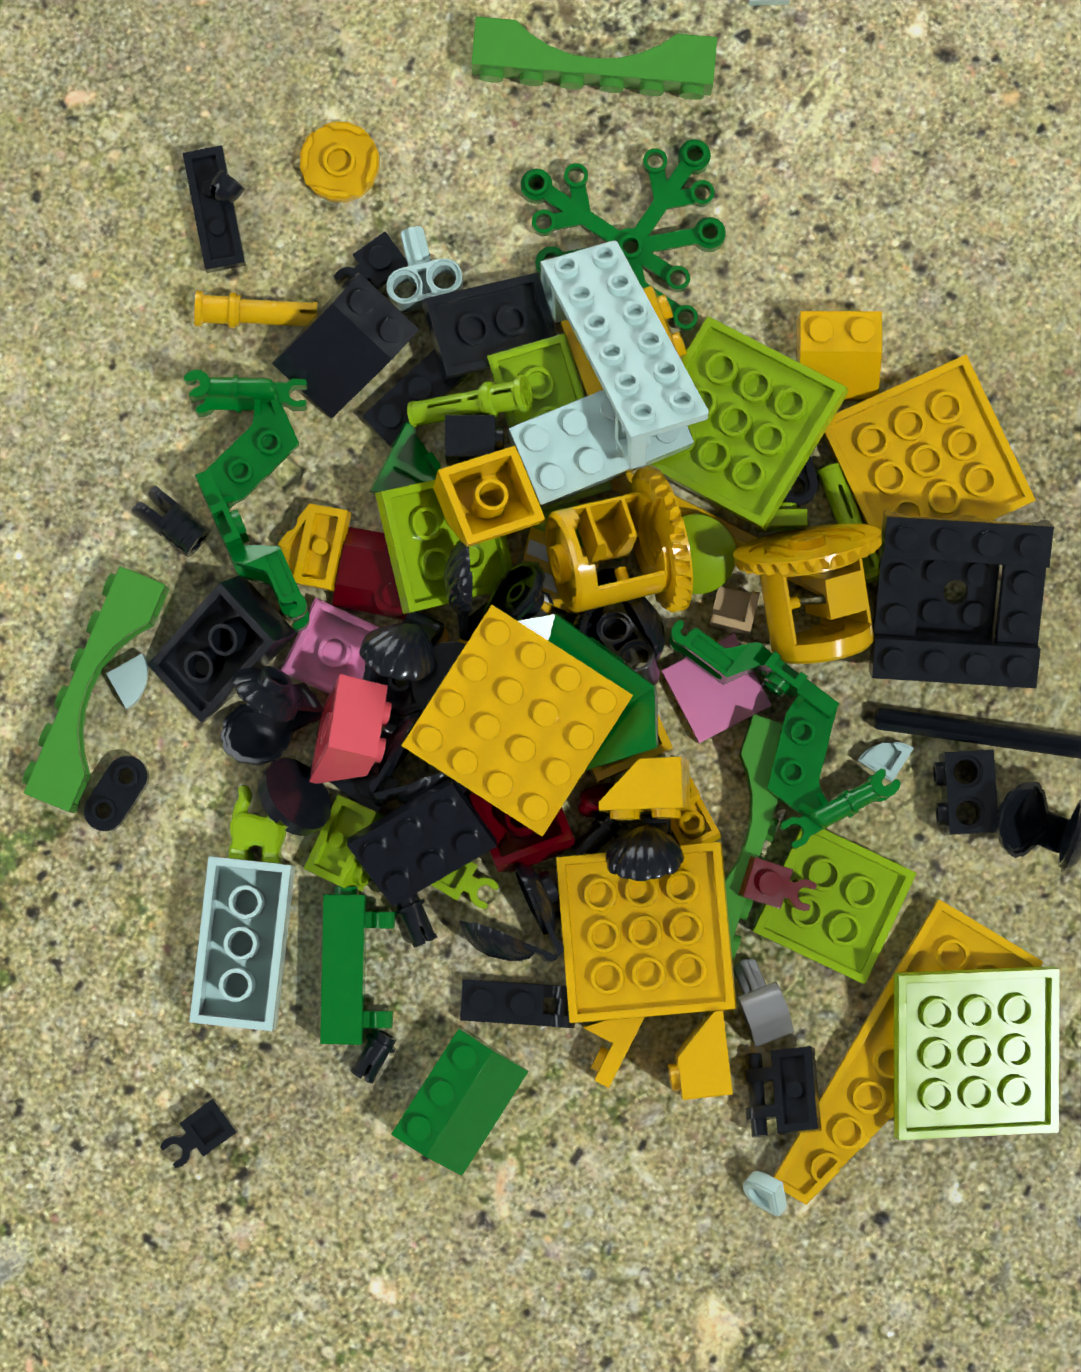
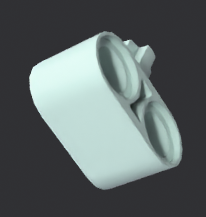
(420, 272)

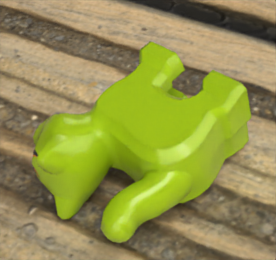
(254, 830)

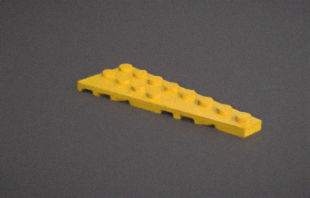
(862, 1087)

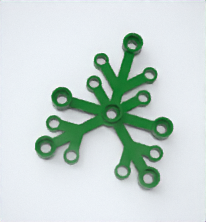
(666, 196)

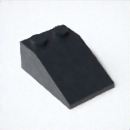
(345, 344)
(224, 634)

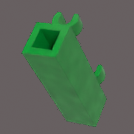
(345, 967)

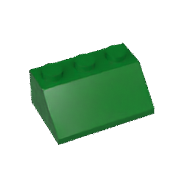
(459, 1102)

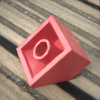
(350, 730)

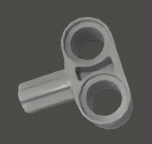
(761, 1004)

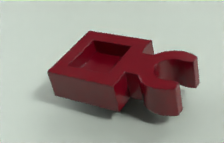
(771, 883)

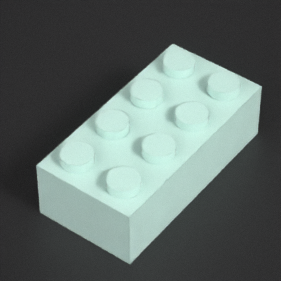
(578, 449)
(242, 944)

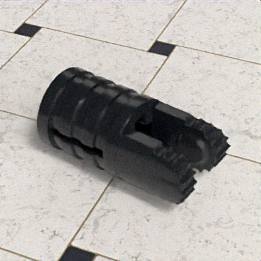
(177, 524)

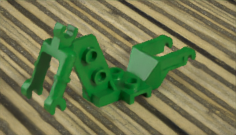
(244, 468)
(802, 736)

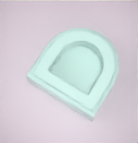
(765, 1192)

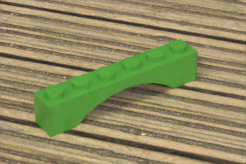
(509, 51)
(757, 761)
(62, 767)

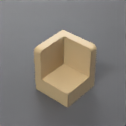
(733, 611)

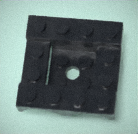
(952, 641)

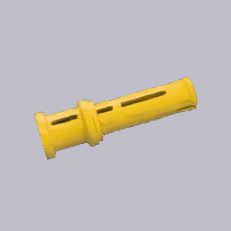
(234, 310)

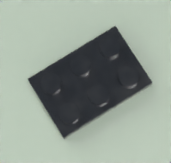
(486, 321)
(422, 842)

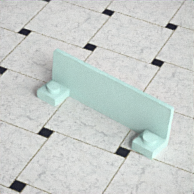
(623, 345)

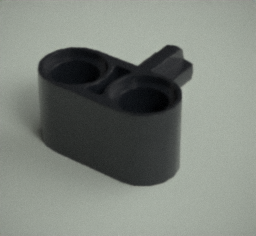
(631, 647)

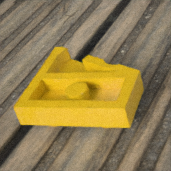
(316, 546)

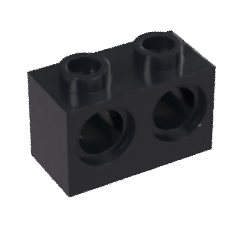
(471, 437)
(979, 792)

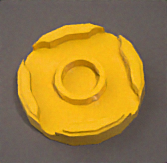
(339, 162)

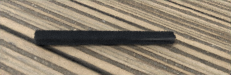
(978, 732)

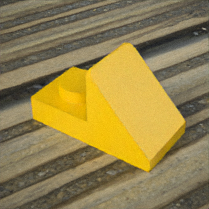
(621, 1035)

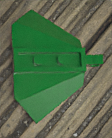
(638, 724)

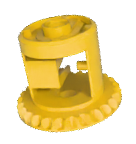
(609, 529)
(830, 563)

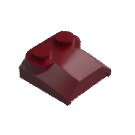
(366, 576)
(519, 842)

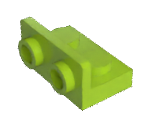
(331, 855)

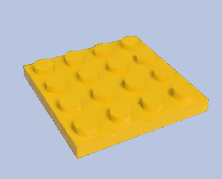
(928, 450)
(517, 720)
(646, 942)

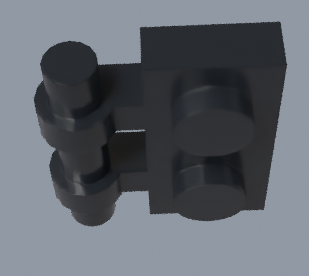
(794, 1092)

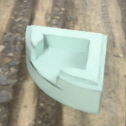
(130, 680)
(887, 756)

